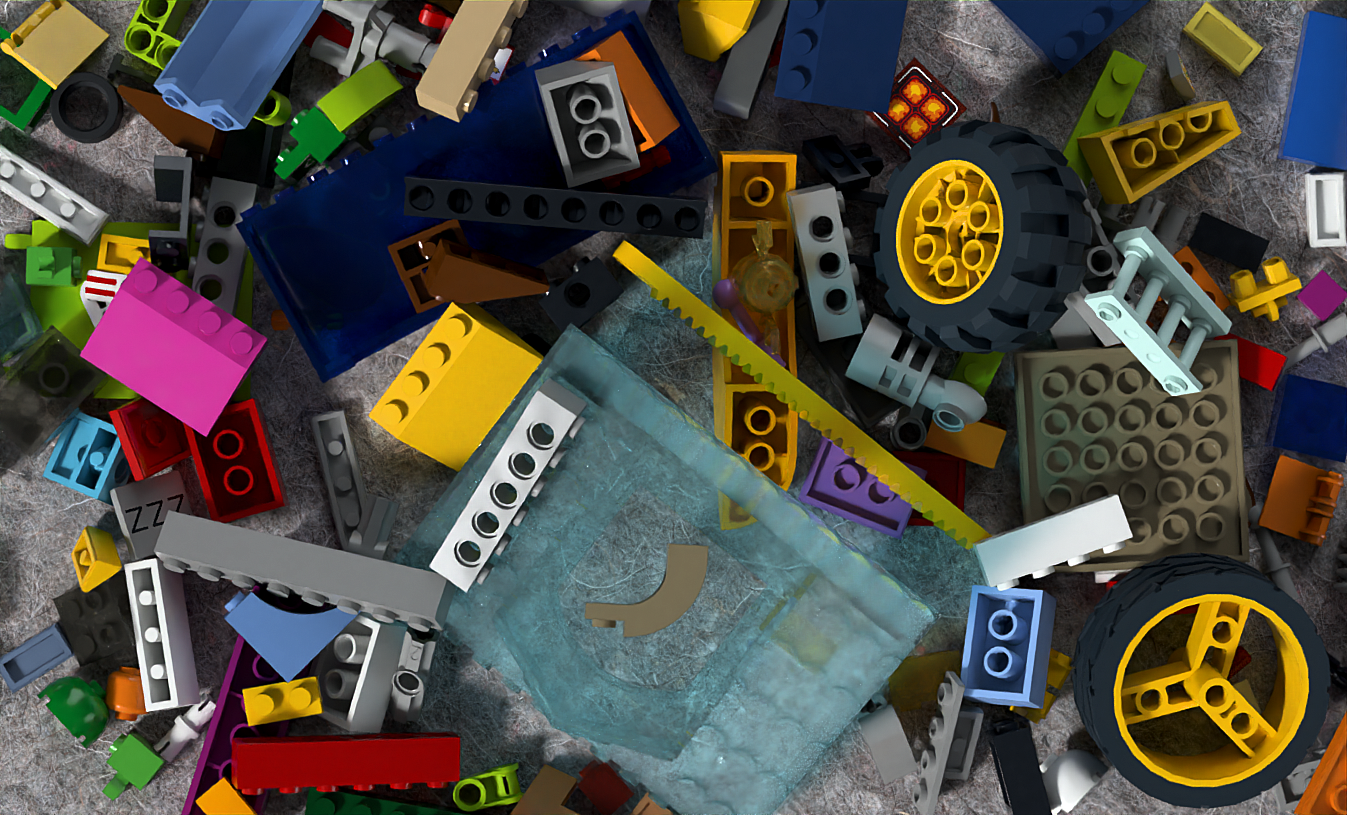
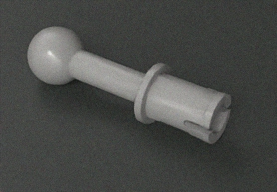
(1322, 337)
(1276, 571)

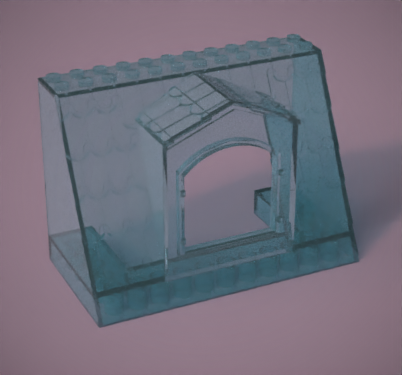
(782, 676)

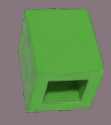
(53, 266)
(135, 763)

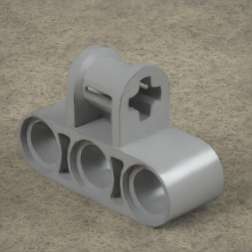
(886, 739)

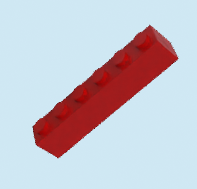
(345, 760)

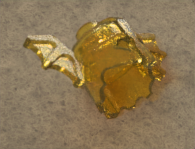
(754, 275)

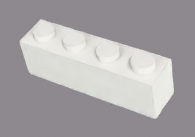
(1053, 540)
(162, 635)

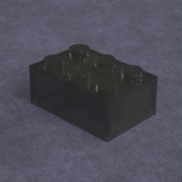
(46, 391)

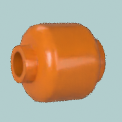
(125, 693)

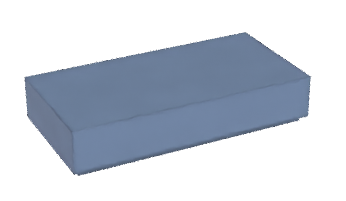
(35, 657)

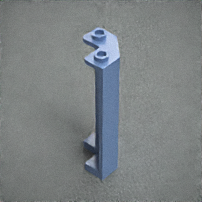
(235, 58)

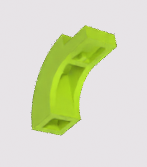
(360, 95)

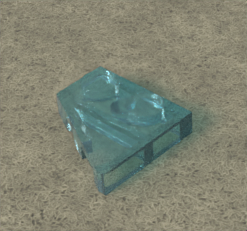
(17, 319)

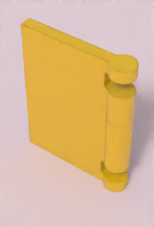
(55, 41)

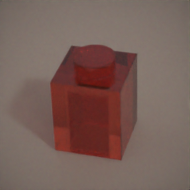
(604, 786)

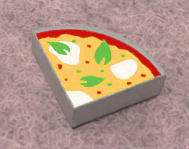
(1179, 75)

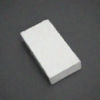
(1325, 209)

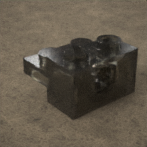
(98, 620)

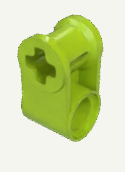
(491, 787)

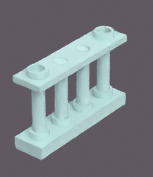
(1185, 303)

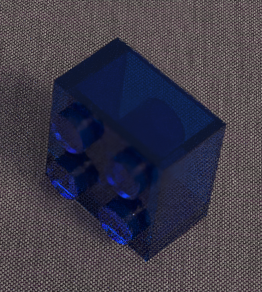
(1309, 419)

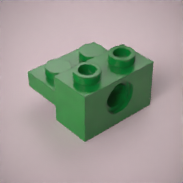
(318, 142)

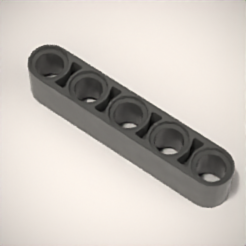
(751, 60)

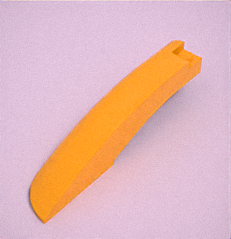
(745, 414)

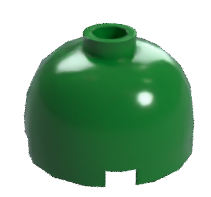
(78, 707)

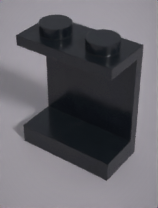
(173, 184)

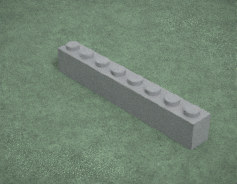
(305, 570)

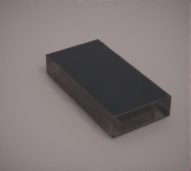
(1227, 243)

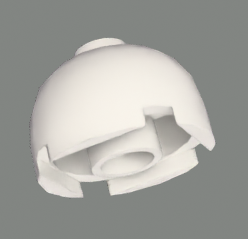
(1070, 778)

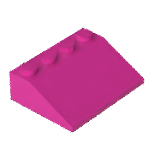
(174, 347)

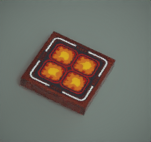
(917, 107)

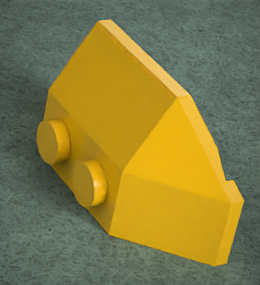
(713, 25)

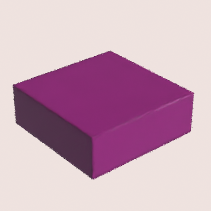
(1321, 295)

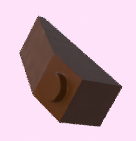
(177, 126)
(478, 276)

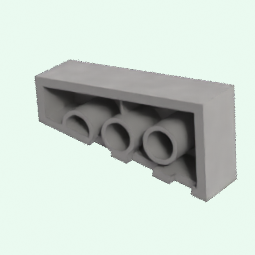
(1099, 276)

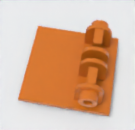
(1301, 500)

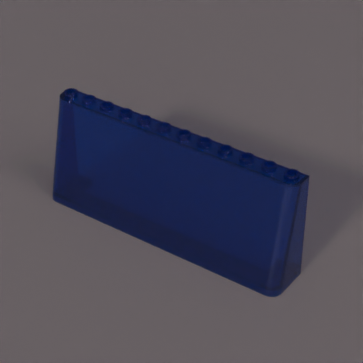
(330, 239)

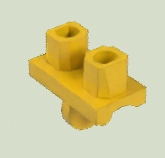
(1265, 295)

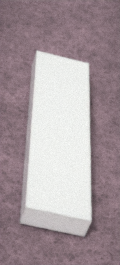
(50, 198)

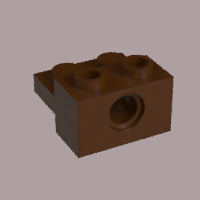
(414, 253)

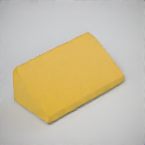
(95, 557)

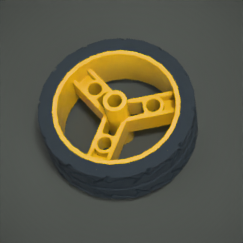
(1265, 744)

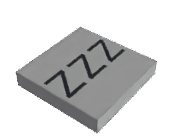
(143, 509)

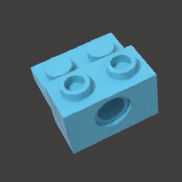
(89, 458)

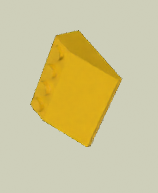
(456, 385)

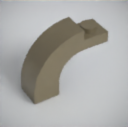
(677, 592)

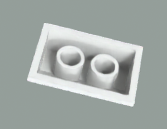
(358, 672)

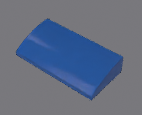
(1317, 100)

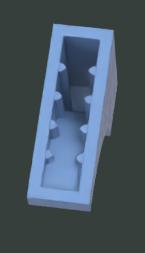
(284, 636)

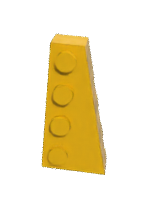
(1150, 151)

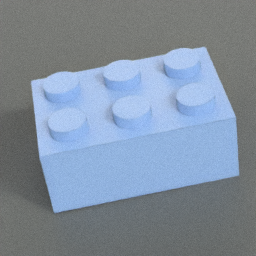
(1008, 646)

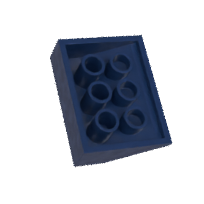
(1065, 29)
(841, 52)

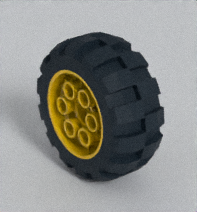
(950, 231)

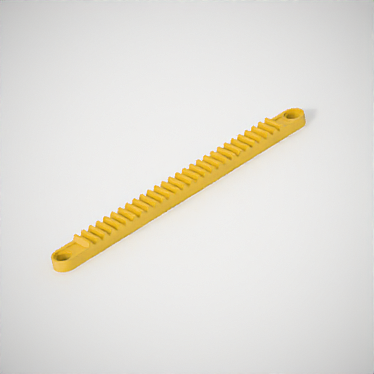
(801, 399)

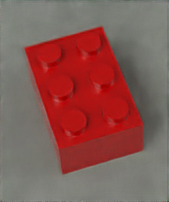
(238, 464)

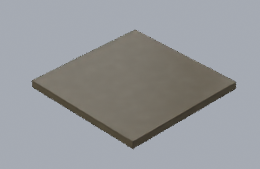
(1107, 426)

